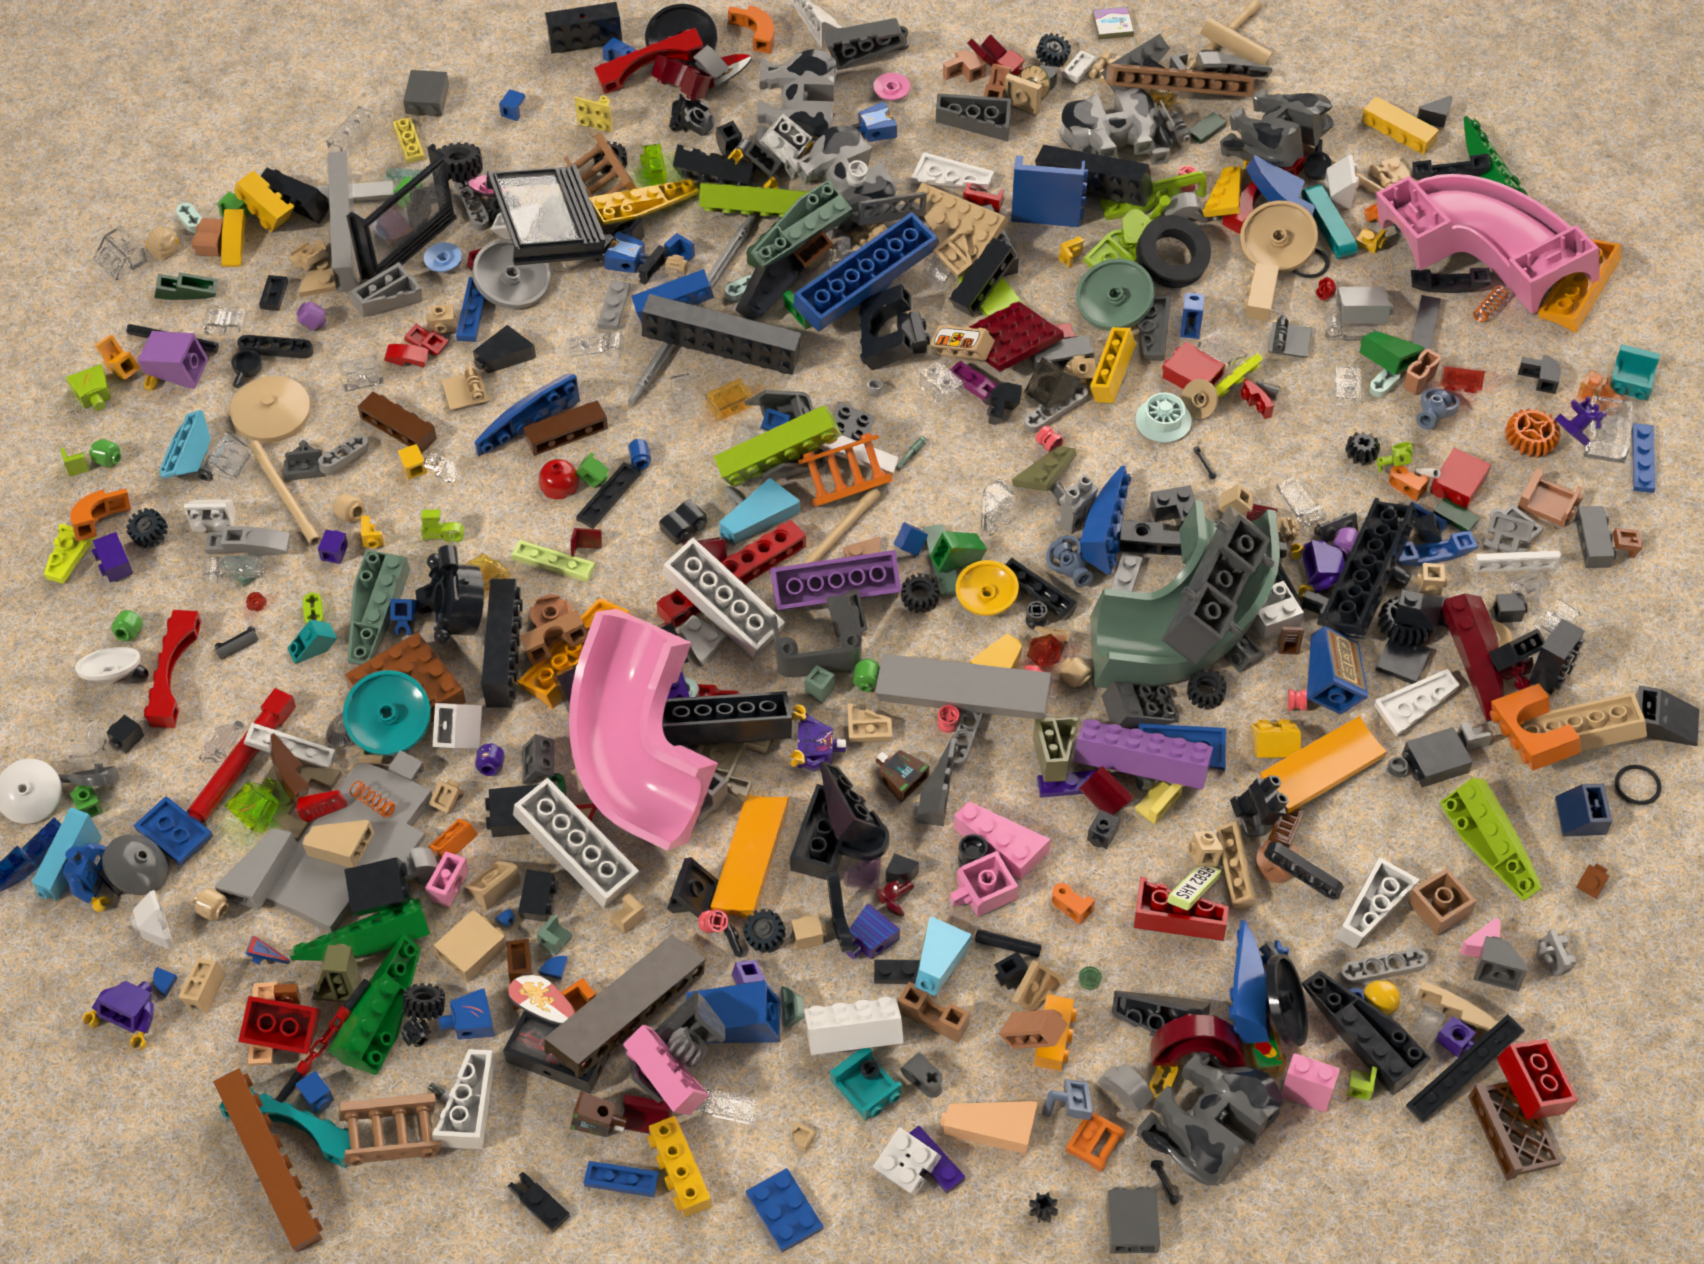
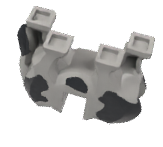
(806, 92)
(1133, 122)
(831, 159)

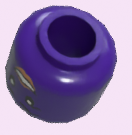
(489, 759)

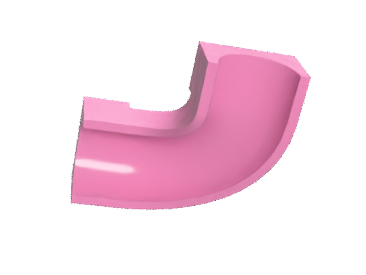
(1493, 222)
(620, 736)

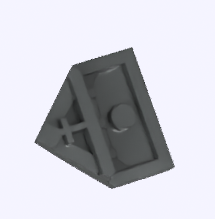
(302, 463)

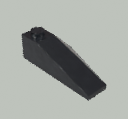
(846, 808)

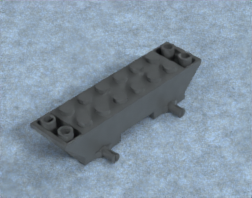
(1212, 594)

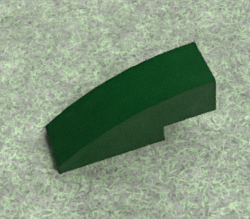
(185, 287)

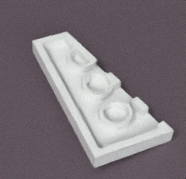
(947, 172)
(1413, 702)

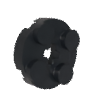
(702, 122)

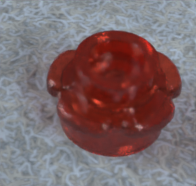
(255, 597)

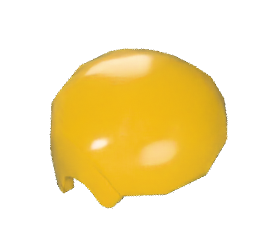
(1383, 996)

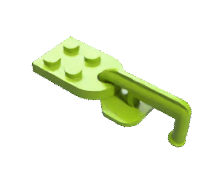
(1168, 187)
(1132, 227)

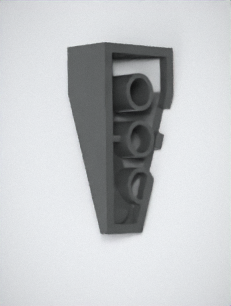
(1225, 63)
(935, 794)

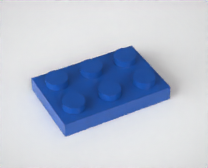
(173, 830)
(784, 1210)

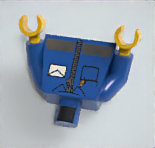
(83, 874)

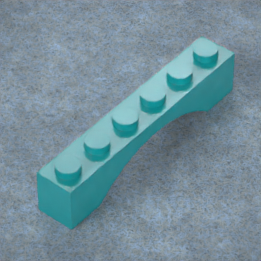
(328, 1137)

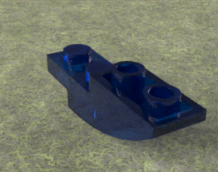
(26, 860)

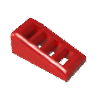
(319, 805)

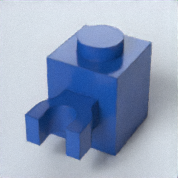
(403, 611)

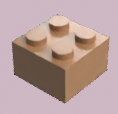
(1442, 901)

